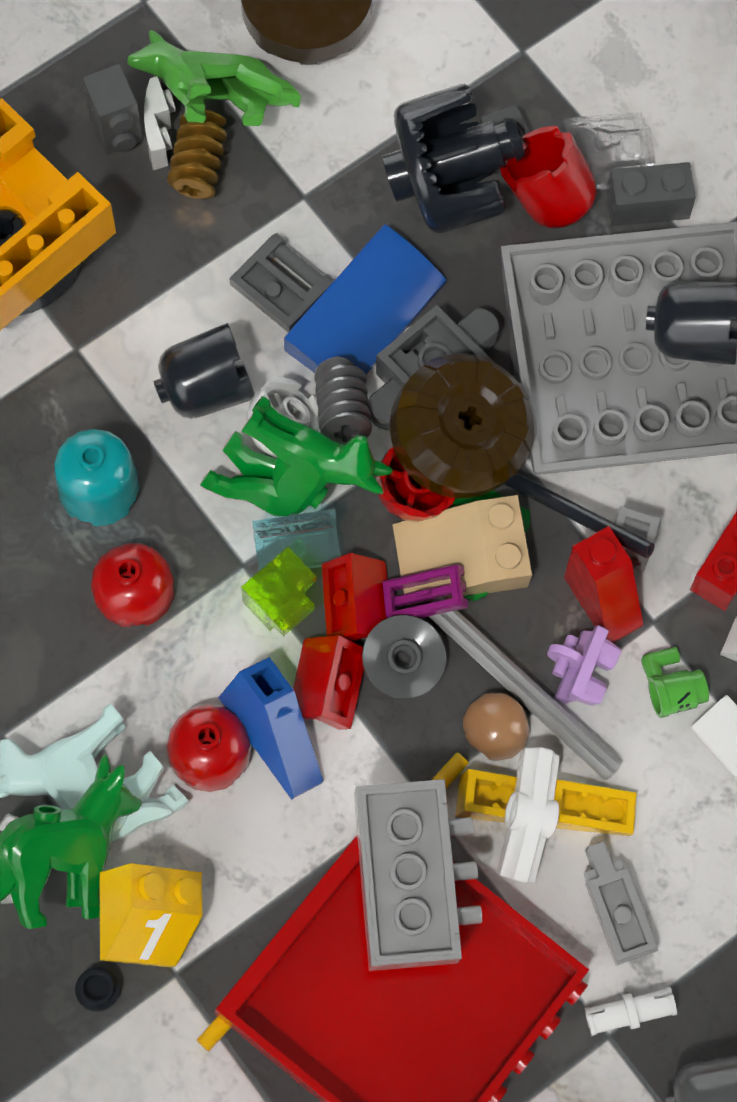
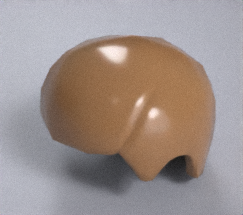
(496, 726)

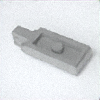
(618, 907)

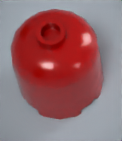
(551, 178)

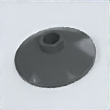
(416, 640)

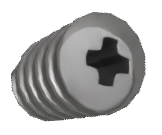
(342, 400)

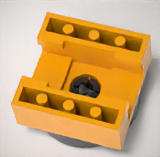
(49, 220)

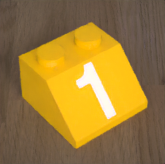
(148, 913)

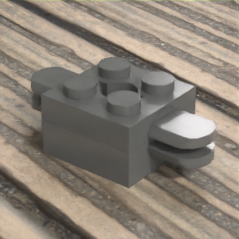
(427, 339)

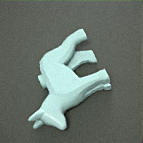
(69, 768)

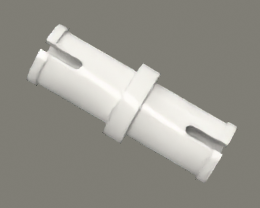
(630, 1011)

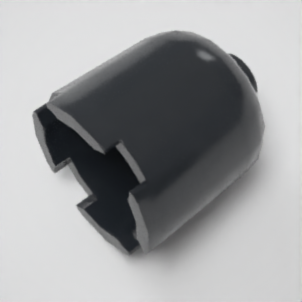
(695, 321)
(202, 374)

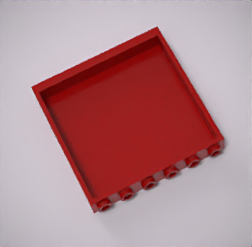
(401, 1030)

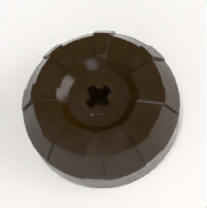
(306, 28)
(462, 426)

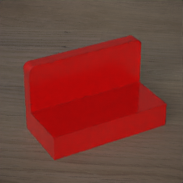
(353, 595)
(329, 680)

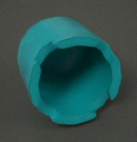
(96, 477)

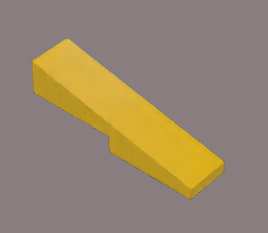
(580, 805)

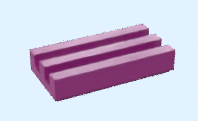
(455, 589)

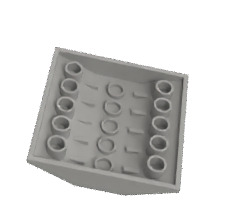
(592, 366)

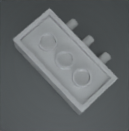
(411, 875)

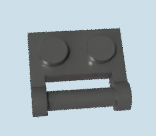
(272, 289)

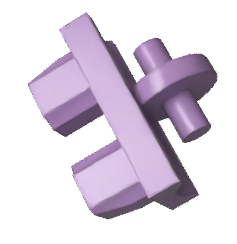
(576, 662)

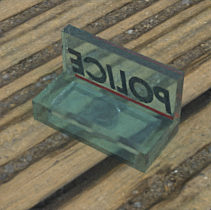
(308, 535)

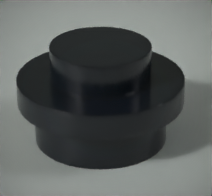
(97, 989)

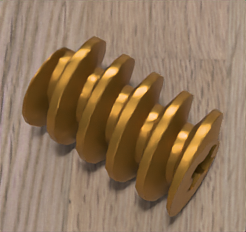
(197, 156)

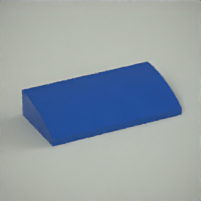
(366, 304)

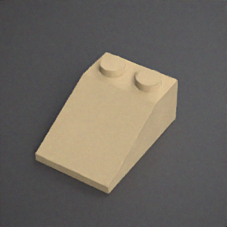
(479, 536)

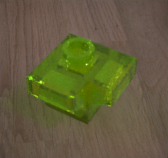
(279, 591)

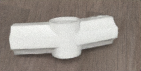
(530, 814)

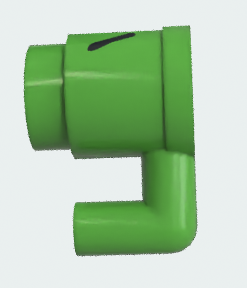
(676, 690)

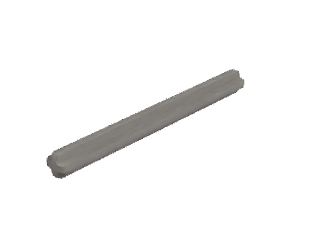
(528, 692)

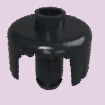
(446, 159)

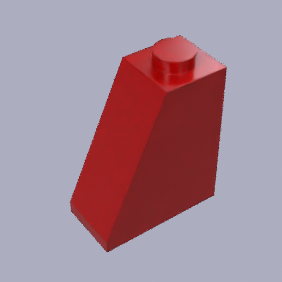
(605, 584)

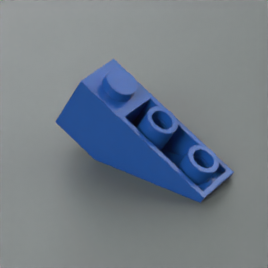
(274, 725)

